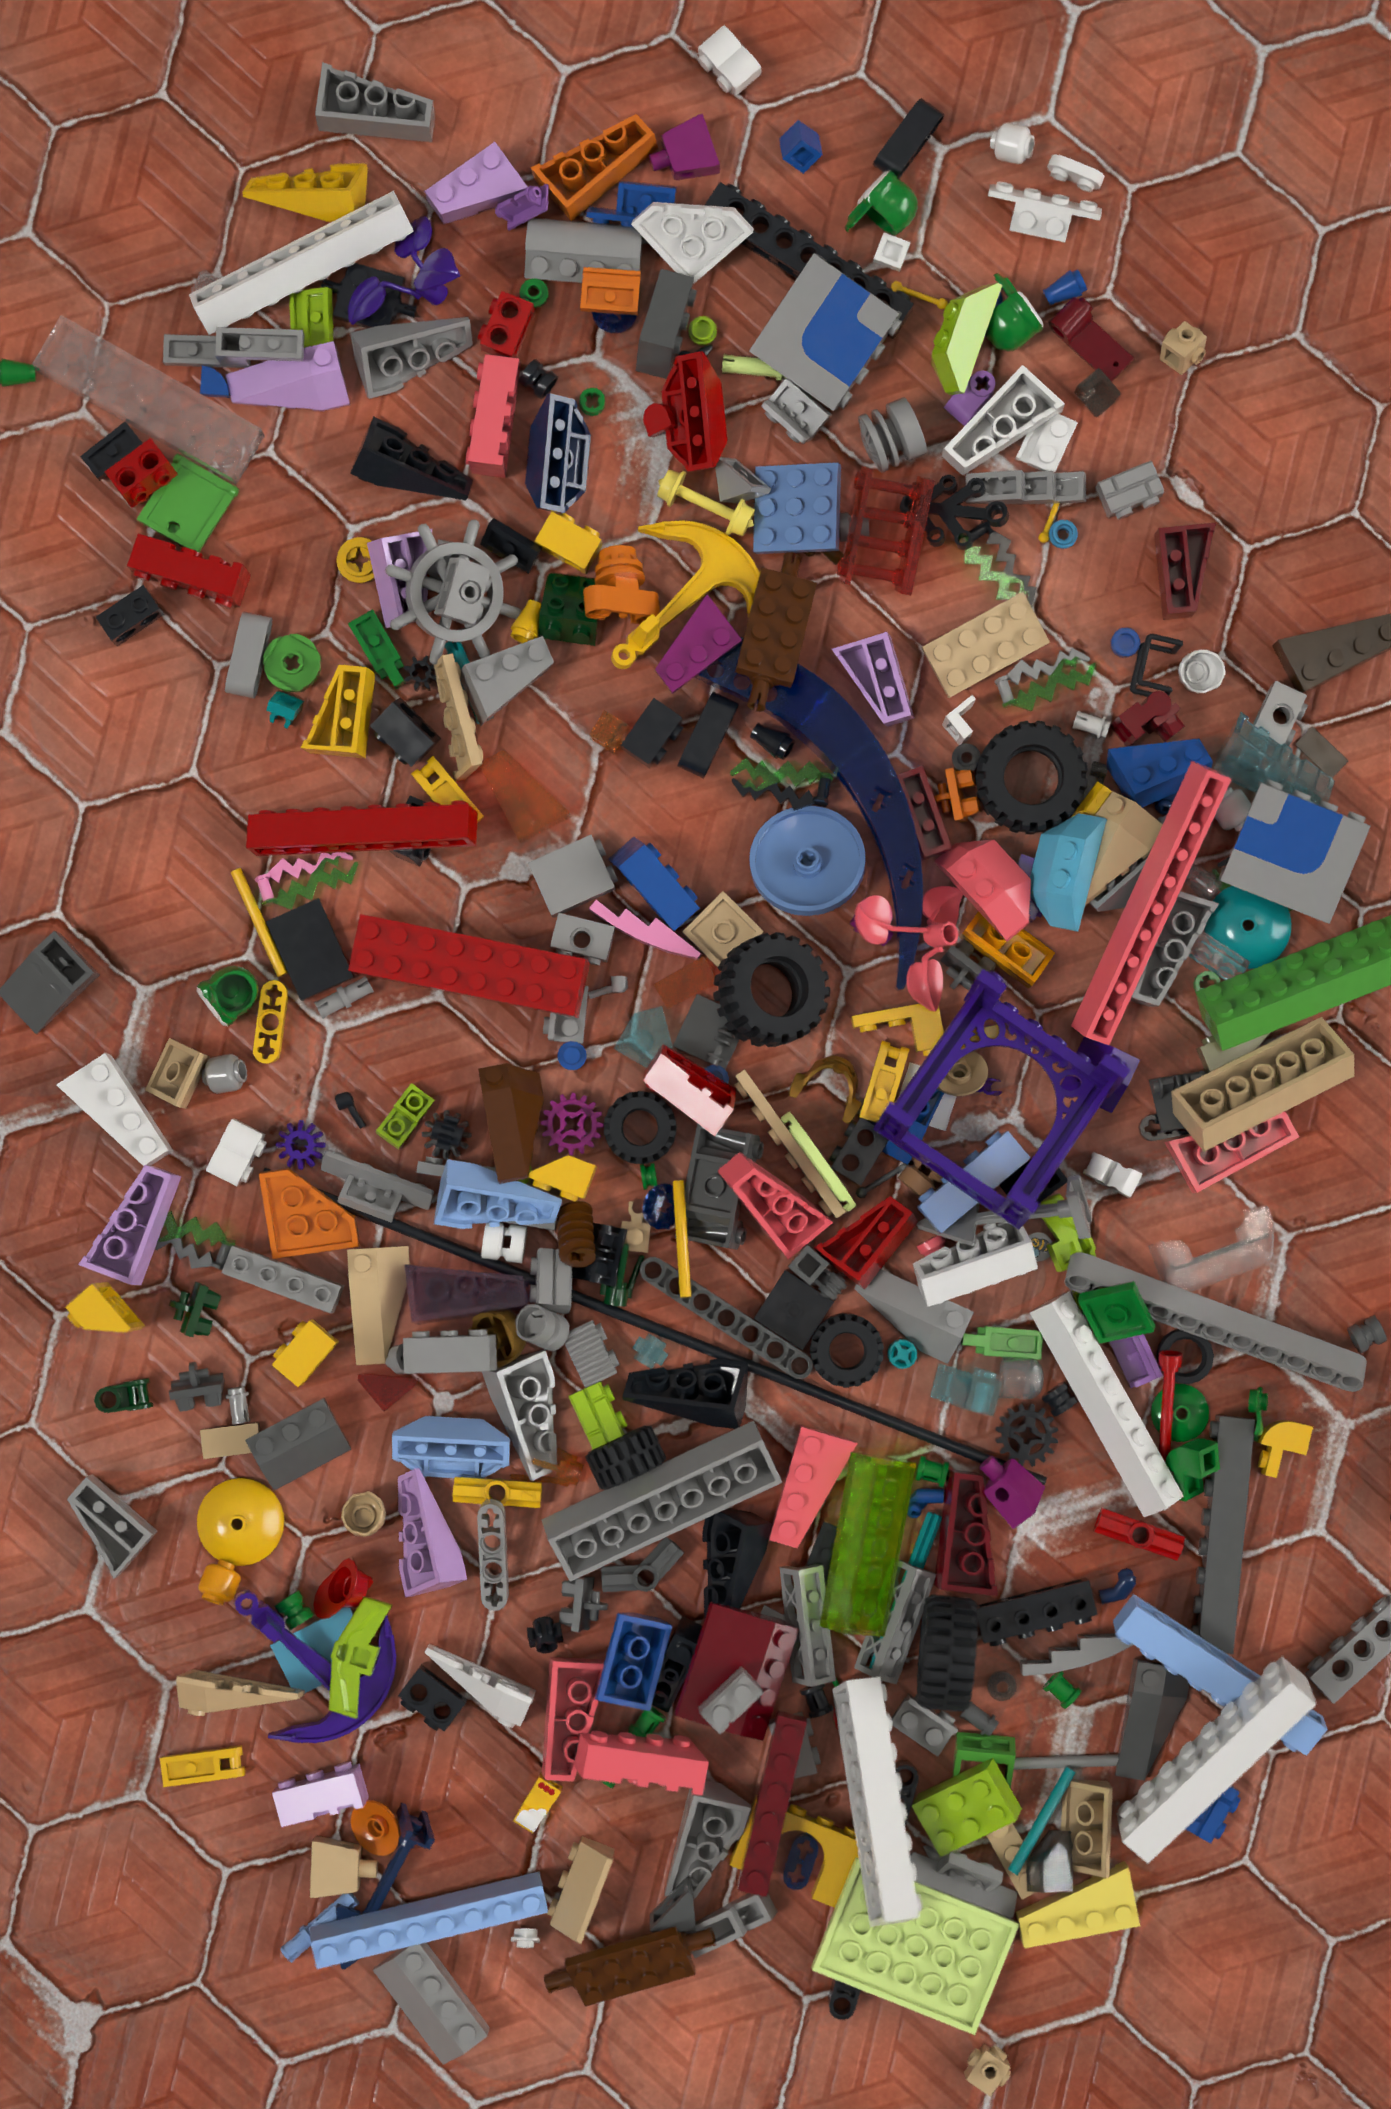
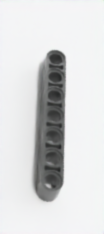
(734, 1330)

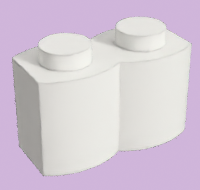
(729, 61)
(236, 1152)

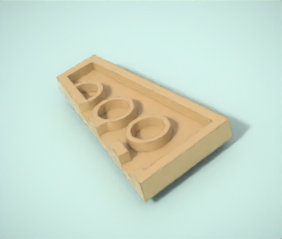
(457, 718)

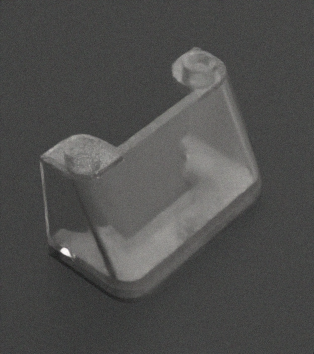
(1252, 1251)

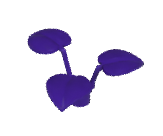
(433, 274)

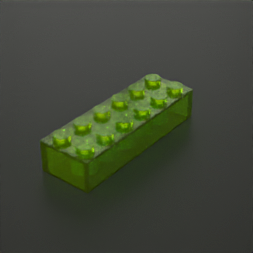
(867, 1545)

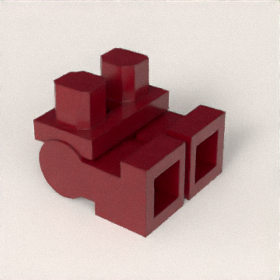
(1155, 712)

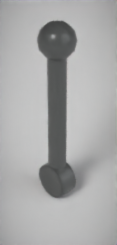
(862, 1192)

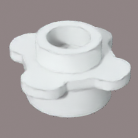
(525, 1937)

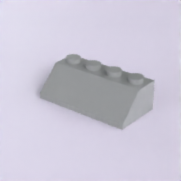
(432, 2001)

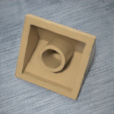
(177, 1073)

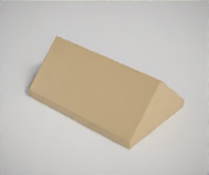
(1088, 1817)

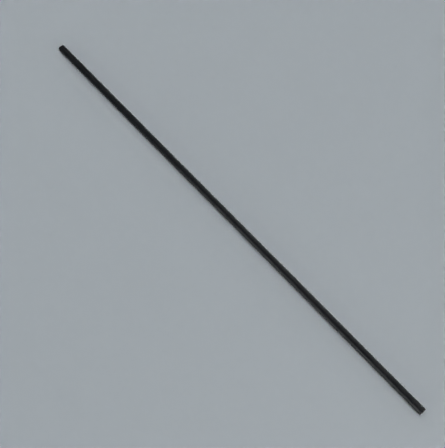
(688, 1341)

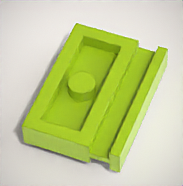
(313, 313)

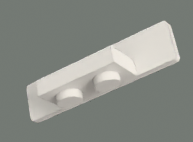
(1043, 214)

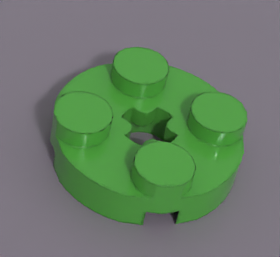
(276, 668)

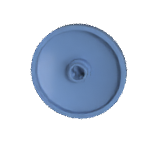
(807, 860)

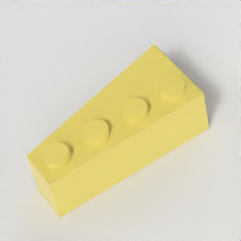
(1088, 1910)

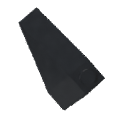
(702, 1393)
(734, 1554)

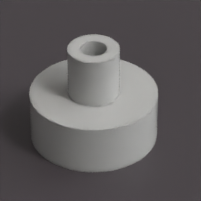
(396, 1359)

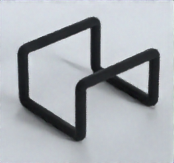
(1142, 659)

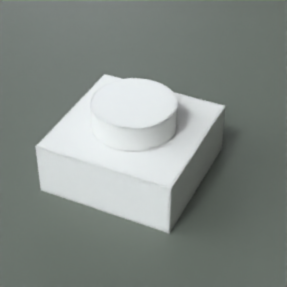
(891, 252)

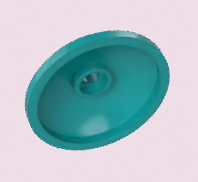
(1270, 929)

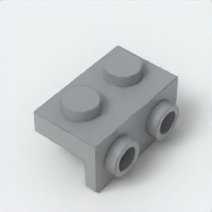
(796, 411)

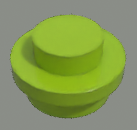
(702, 330)

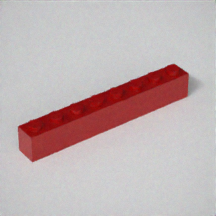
(362, 829)

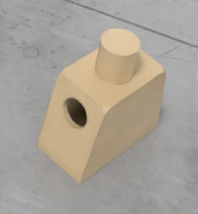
(338, 1867)

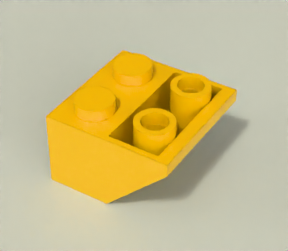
(566, 1174)

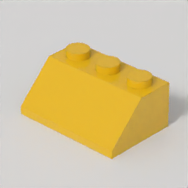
(103, 1310)

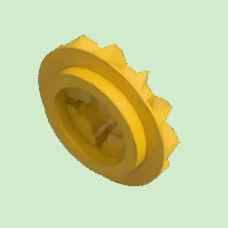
(349, 552)

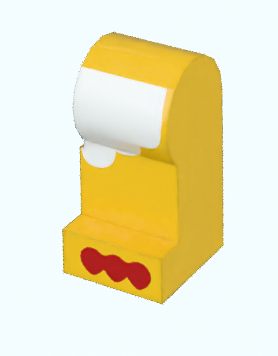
(537, 1803)

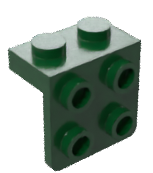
(563, 610)

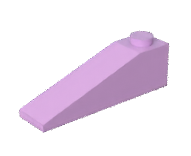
(429, 1548)

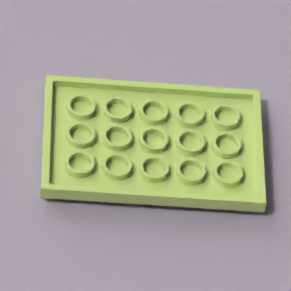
(929, 1964)

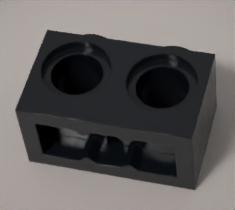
(130, 615)
(865, 1154)
(436, 1692)

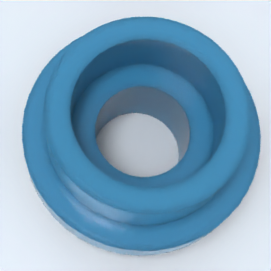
(1067, 526)

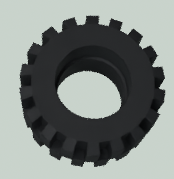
(614, 1127)
(853, 1375)
(625, 1457)

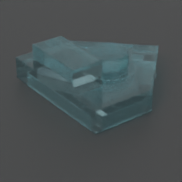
(644, 1036)

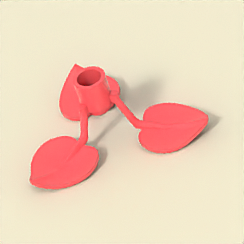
(942, 909)

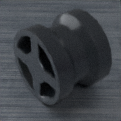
(1059, 1399)

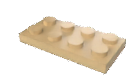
(985, 644)

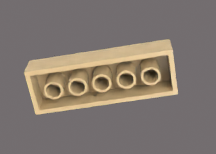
(1263, 1083)

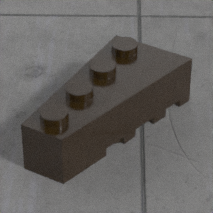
(1329, 652)

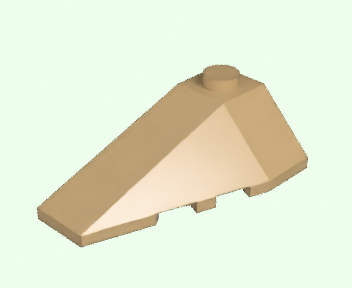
(1126, 838)
(376, 1298)
(215, 1692)

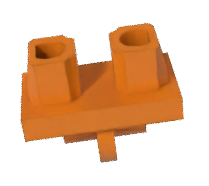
(956, 782)

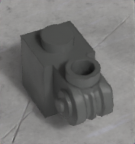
(812, 1268)

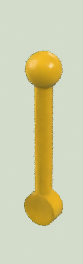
(941, 303)
(1044, 536)

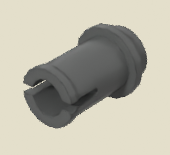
(980, 1719)

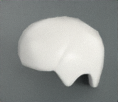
(1201, 671)

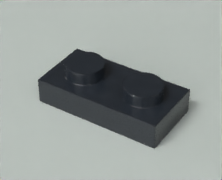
(111, 450)
(506, 541)
(823, 1548)

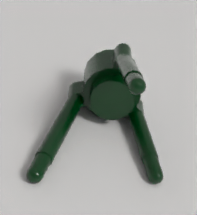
(621, 1292)

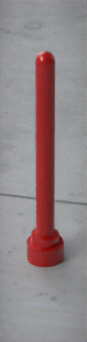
(1170, 1363)

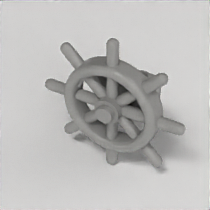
(459, 594)

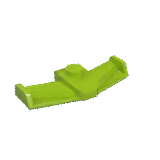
(1067, 1240)
(355, 1655)

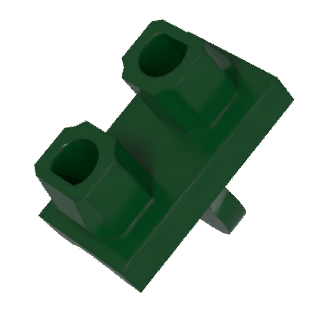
(192, 1321)

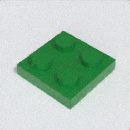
(1116, 1312)

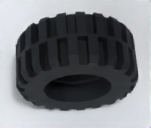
(1053, 745)
(803, 974)
(947, 1653)

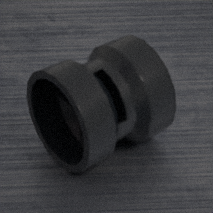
(538, 379)

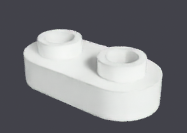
(1068, 169)

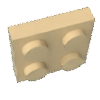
(721, 928)

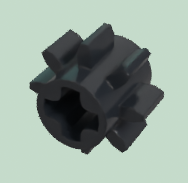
(413, 672)
(447, 1132)
(545, 1635)

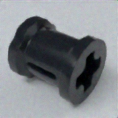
(816, 1700)

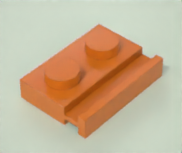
(610, 291)

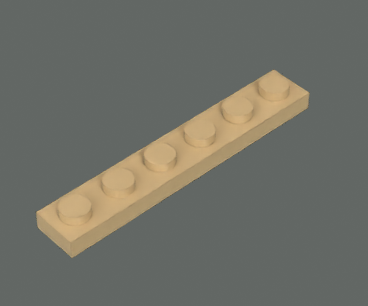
(780, 1134)

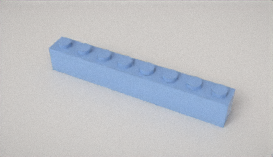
(1201, 1664)
(428, 1920)

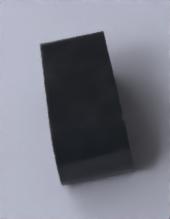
(909, 138)
(708, 734)

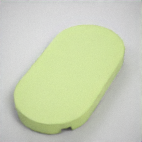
(818, 1161)

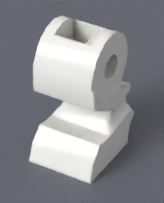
(1112, 1174)

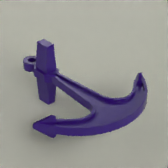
(372, 1688)

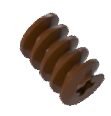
(576, 1234)

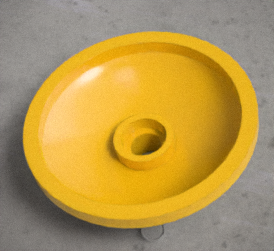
(260, 1516)

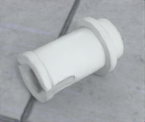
(1091, 724)

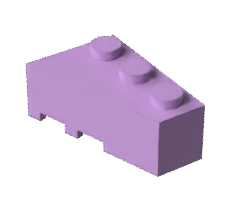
(398, 551)

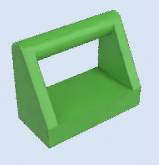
(982, 1748)

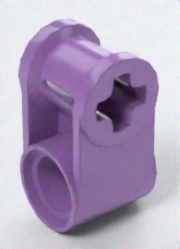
(967, 405)

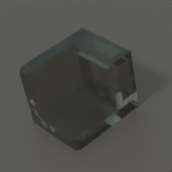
(1097, 392)

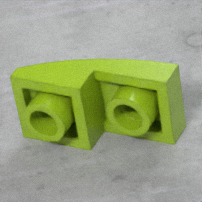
(405, 1116)

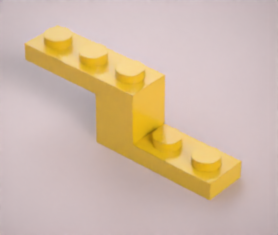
(925, 1025)

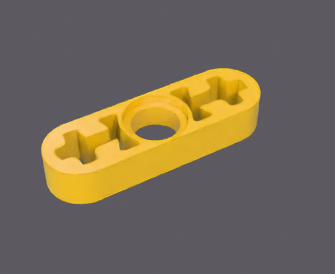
(261, 1042)

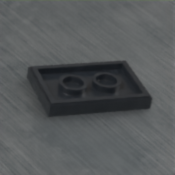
(310, 949)

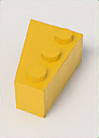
(345, 714)

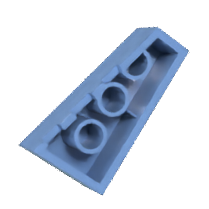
(989, 1166)

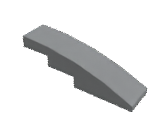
(1030, 487)
(1089, 1650)

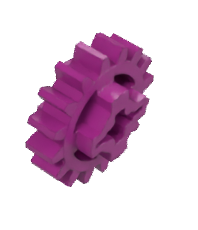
(563, 1114)

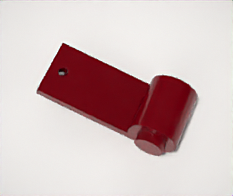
(1086, 338)

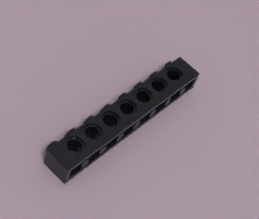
(802, 243)

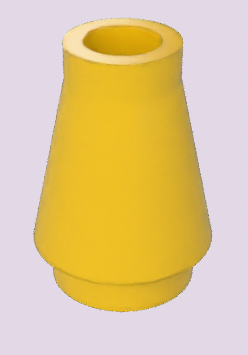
(527, 623)

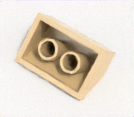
(580, 1888)

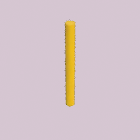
(259, 922)
(682, 1239)

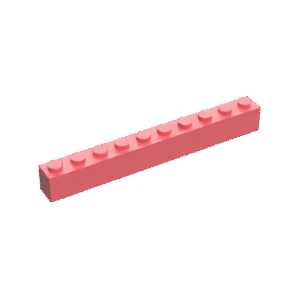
(1150, 902)

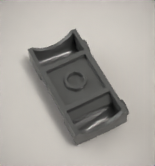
(709, 1200)

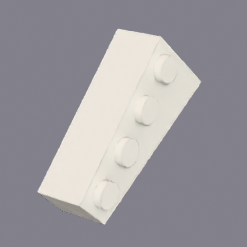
(995, 1256)

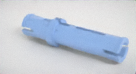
(301, 1940)

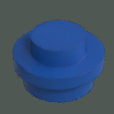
(572, 1055)

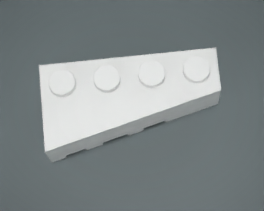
(1007, 417)
(112, 1103)

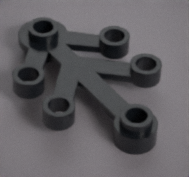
(951, 508)

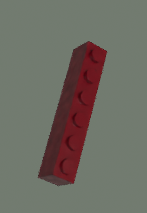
(772, 1803)

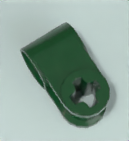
(126, 1396)

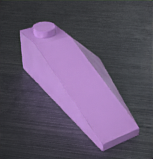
(306, 384)

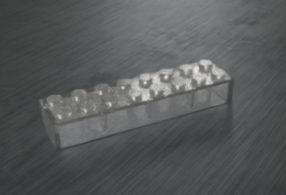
(148, 399)

